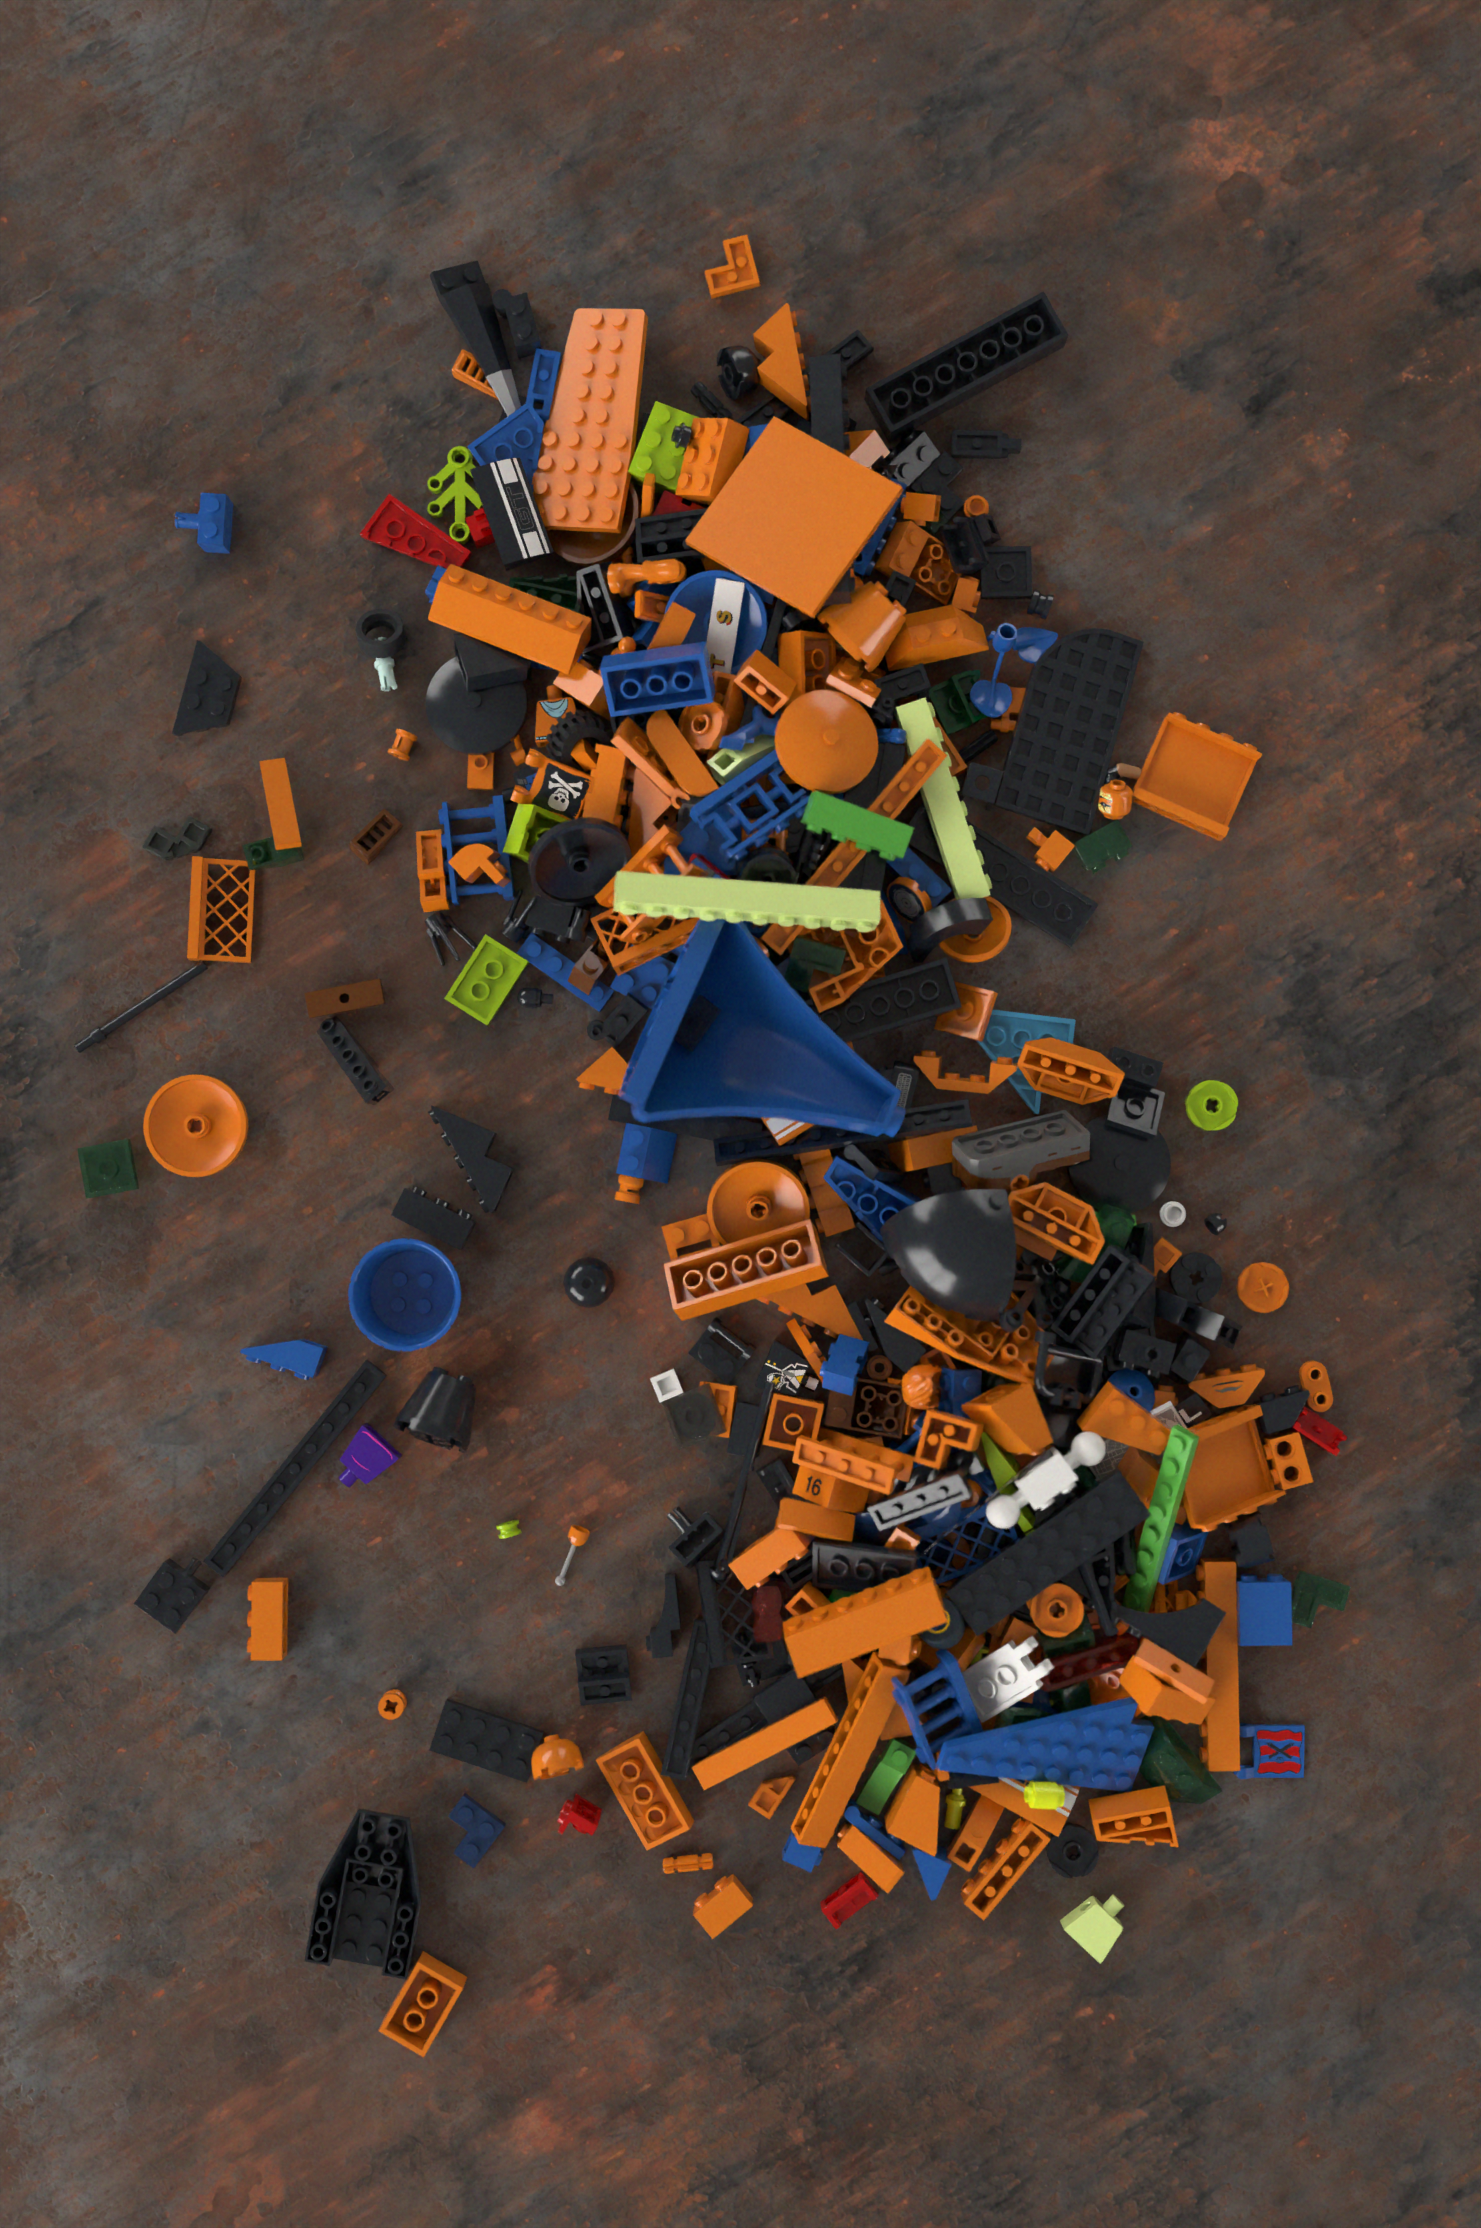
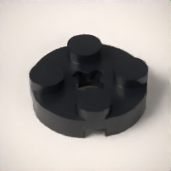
(1203, 1290)
(1074, 1865)

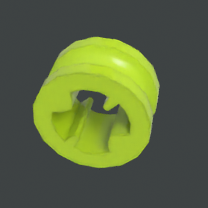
(508, 1529)

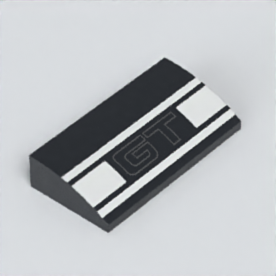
(512, 512)

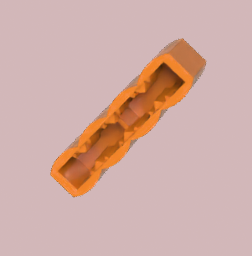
(831, 1209)

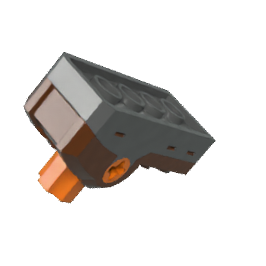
(1016, 1152)

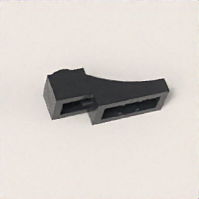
(660, 1637)

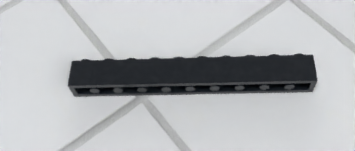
(829, 428)

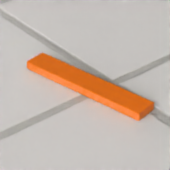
(765, 1743)

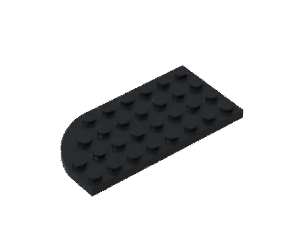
(1068, 728)

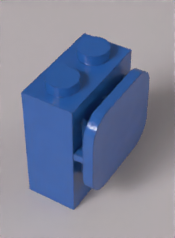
(1264, 1610)

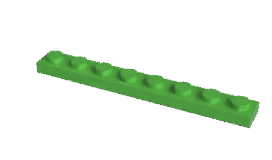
(1163, 1512)

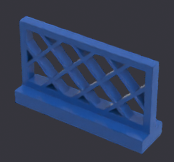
(929, 1530)

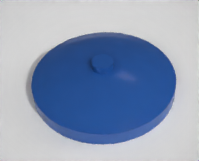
(697, 596)

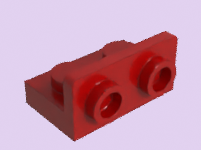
(581, 1814)

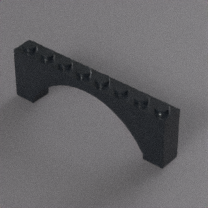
(1179, 1632)

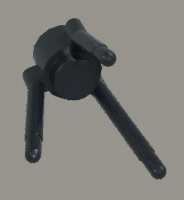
(438, 927)
(515, 927)

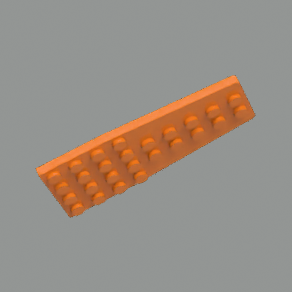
(592, 423)

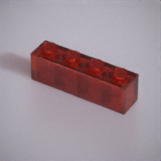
(1106, 1656)

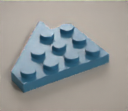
(1007, 1036)

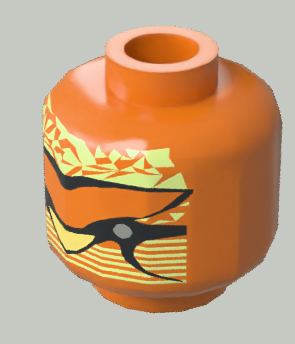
(1115, 799)

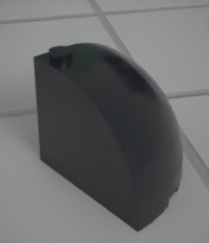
(957, 1250)

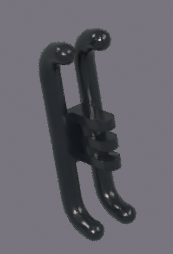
(812, 852)

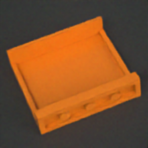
(1195, 775)
(1227, 1470)

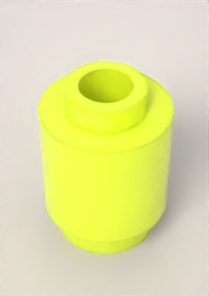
(1044, 1795)

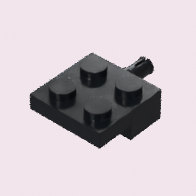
(173, 1594)

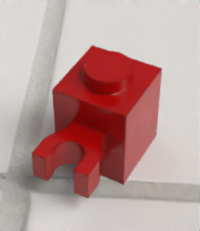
(480, 528)

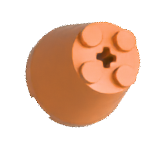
(866, 624)

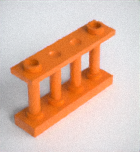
(648, 861)
(854, 1460)

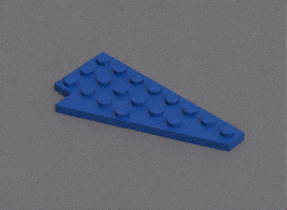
(1076, 1748)

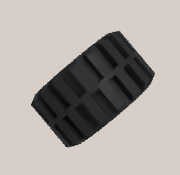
(571, 730)

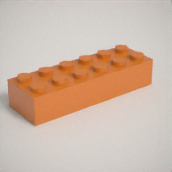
(745, 1270)

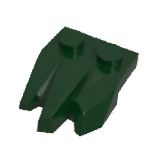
(953, 702)

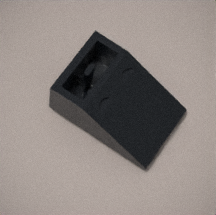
(896, 1345)

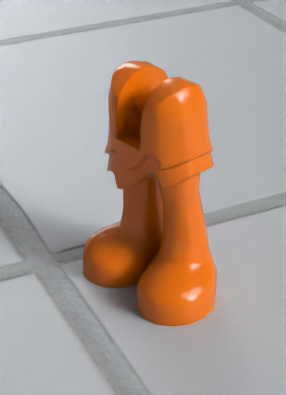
(624, 576)

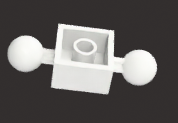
(1045, 1479)

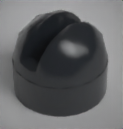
(1215, 1223)

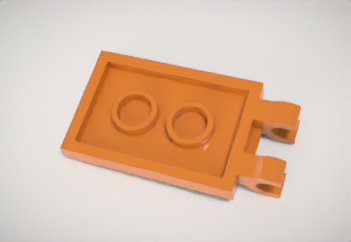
(636, 746)

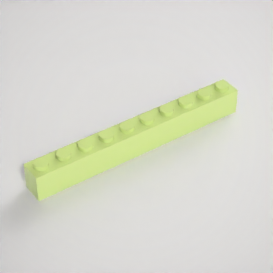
(746, 901)

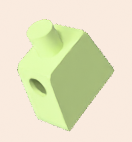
(1095, 1925)

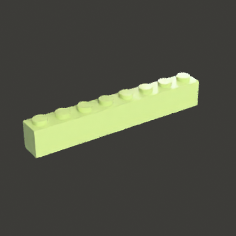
(944, 807)

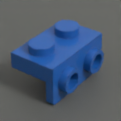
(958, 1388)

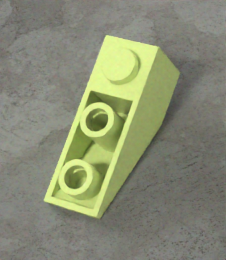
(730, 762)

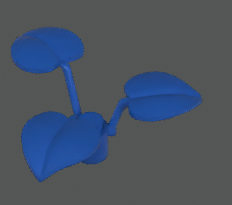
(995, 698)

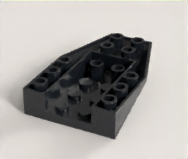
(369, 1897)

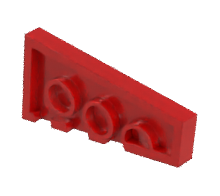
(409, 533)

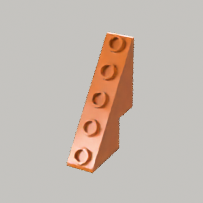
(783, 364)
(646, 806)
(605, 1073)
(820, 1308)
(896, 1723)

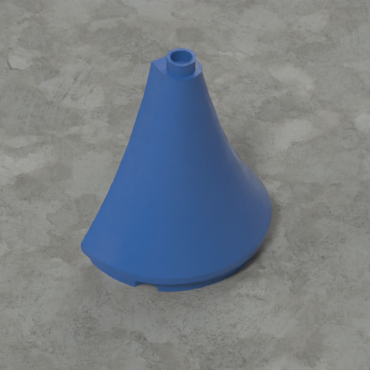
(759, 1055)

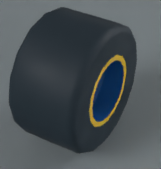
(950, 1633)

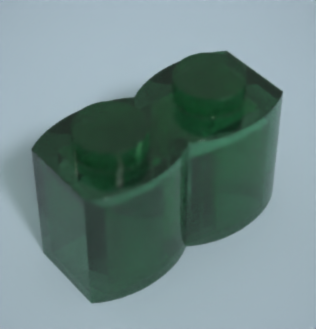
(1102, 846)

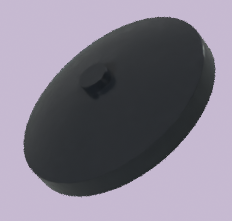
(476, 719)
(577, 860)
(1121, 1168)
(1069, 1376)

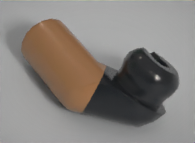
(1121, 770)

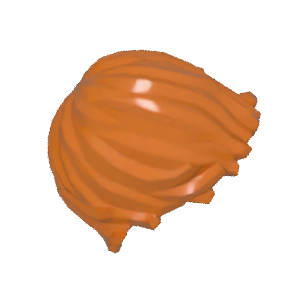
(921, 1386)

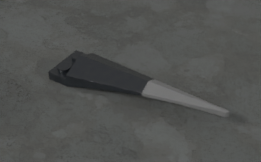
(472, 311)

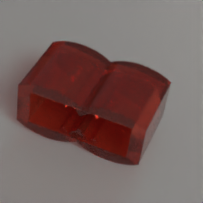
(768, 1622)

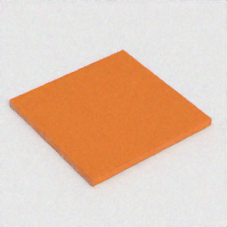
(794, 516)

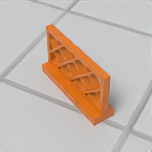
(198, 910)
(647, 950)

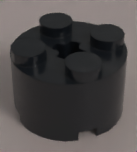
(1250, 1539)

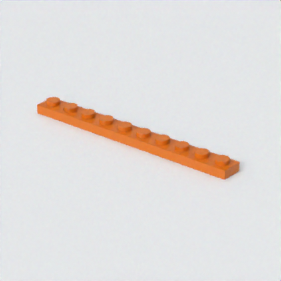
(846, 855)

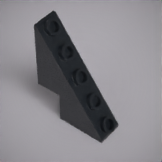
(354, 1061)
(472, 1147)
(1196, 1319)

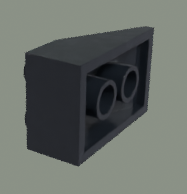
(786, 1697)

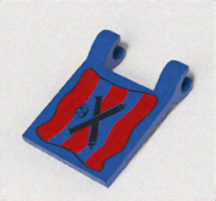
(1276, 1751)

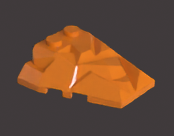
(863, 957)

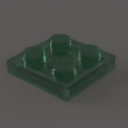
(108, 1168)

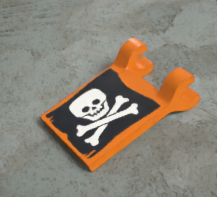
(555, 787)

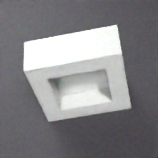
(666, 1385)

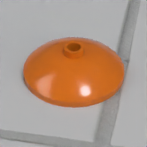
(987, 943)

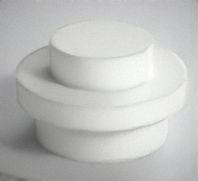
(1172, 1214)

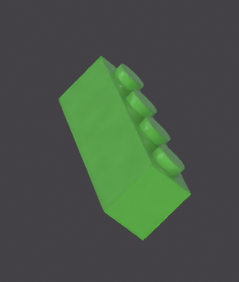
(856, 825)

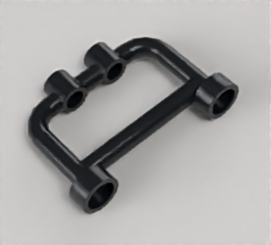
(1057, 1396)

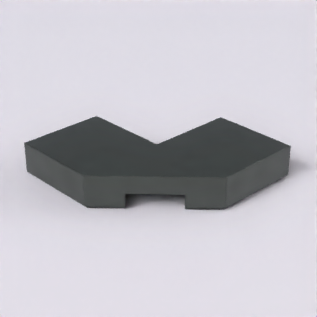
(188, 841)

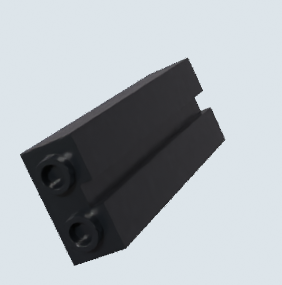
(870, 870)

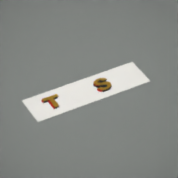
(724, 624)

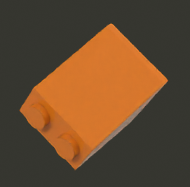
(1011, 1418)
(916, 1809)

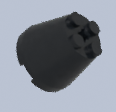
(440, 1410)

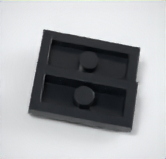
(603, 1674)

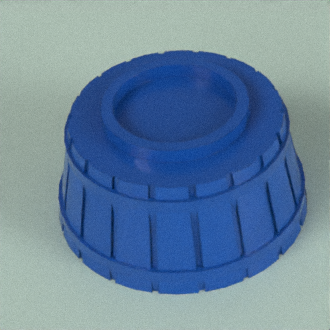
(404, 1294)

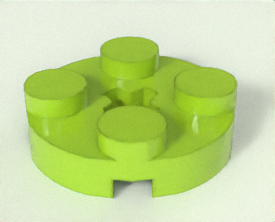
(1226, 1106)

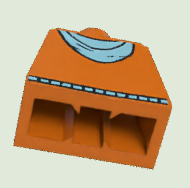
(549, 711)

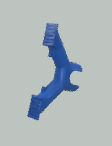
(746, 734)

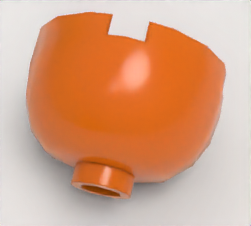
(555, 1758)

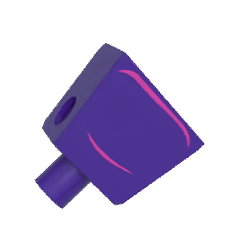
(367, 1456)

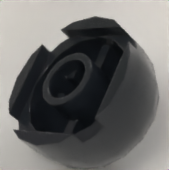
(739, 371)
(588, 1282)

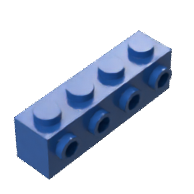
(863, 562)

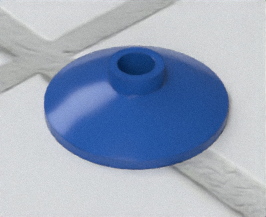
(1128, 1379)

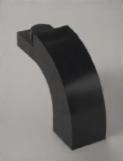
(945, 921)

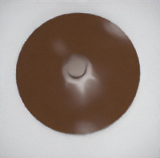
(591, 548)

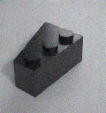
(607, 610)

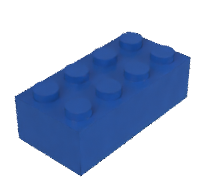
(658, 679)

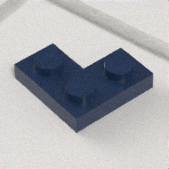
(481, 1826)

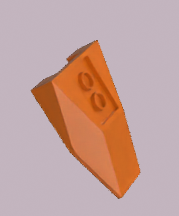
(971, 1340)

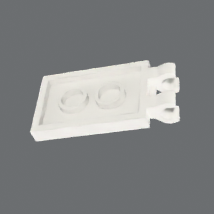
(1004, 1678)

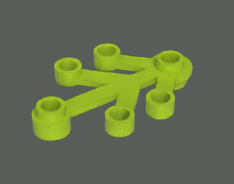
(458, 489)

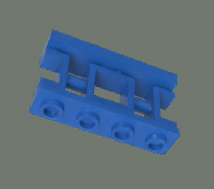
(739, 791)

